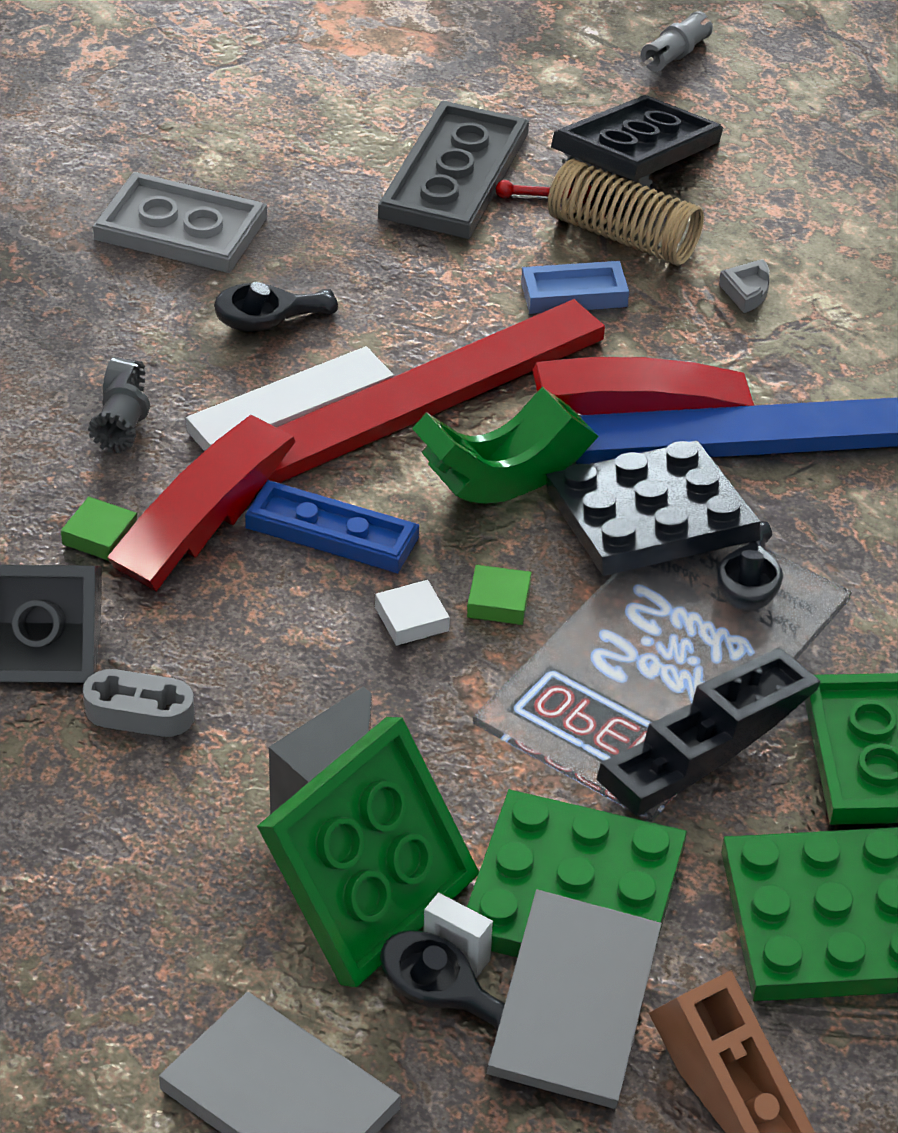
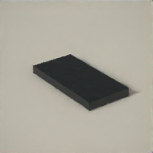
(637, 137)

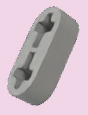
(138, 702)

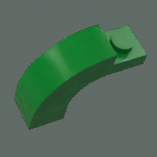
(511, 459)

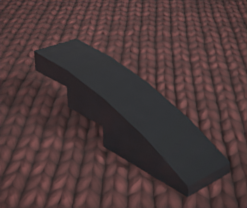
(701, 737)

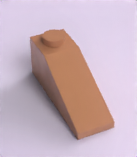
(729, 1059)

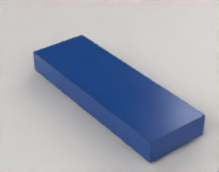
(332, 526)

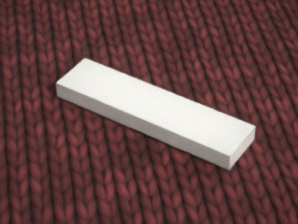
(291, 396)

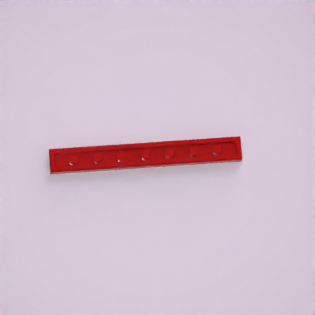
(435, 386)

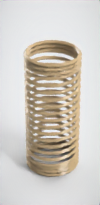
(670, 234)

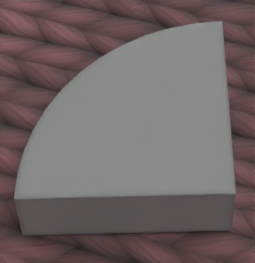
(746, 284)

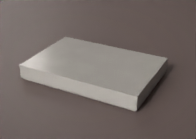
(180, 222)
(574, 999)
(274, 1077)

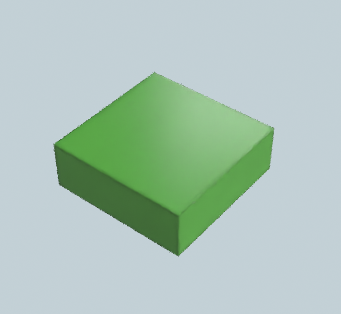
(97, 527)
(499, 594)

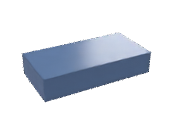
(590, 284)

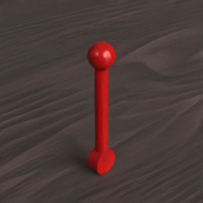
(505, 189)

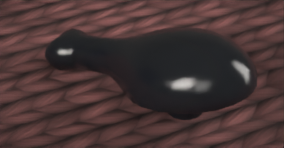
(263, 306)
(750, 575)
(436, 975)

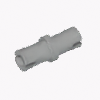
(676, 41)

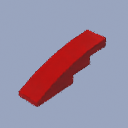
(640, 384)
(199, 499)

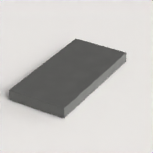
(453, 169)

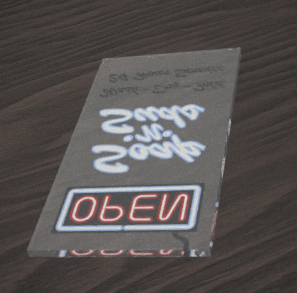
(641, 654)

